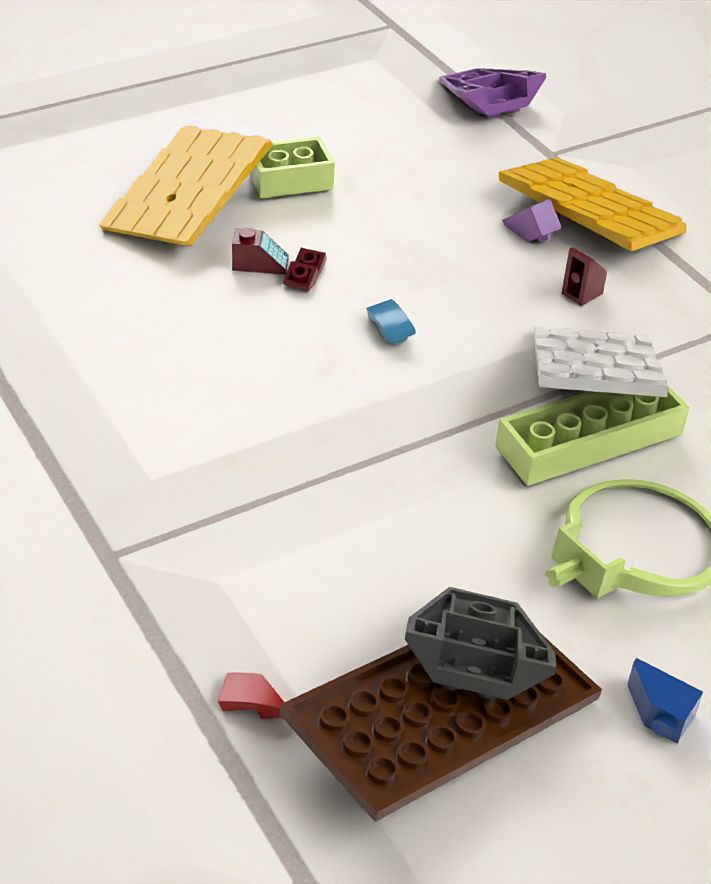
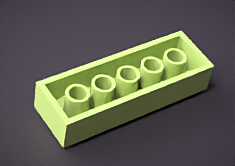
(586, 431)

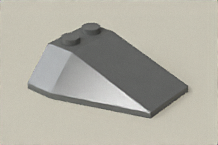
(479, 644)

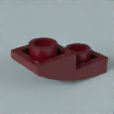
(305, 269)

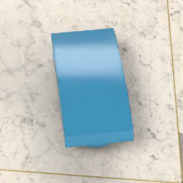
(391, 321)

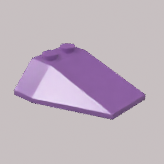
(494, 89)

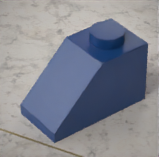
(663, 700)

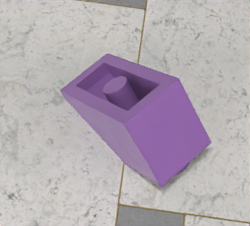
(534, 222)

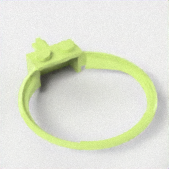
(600, 578)

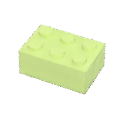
(294, 168)

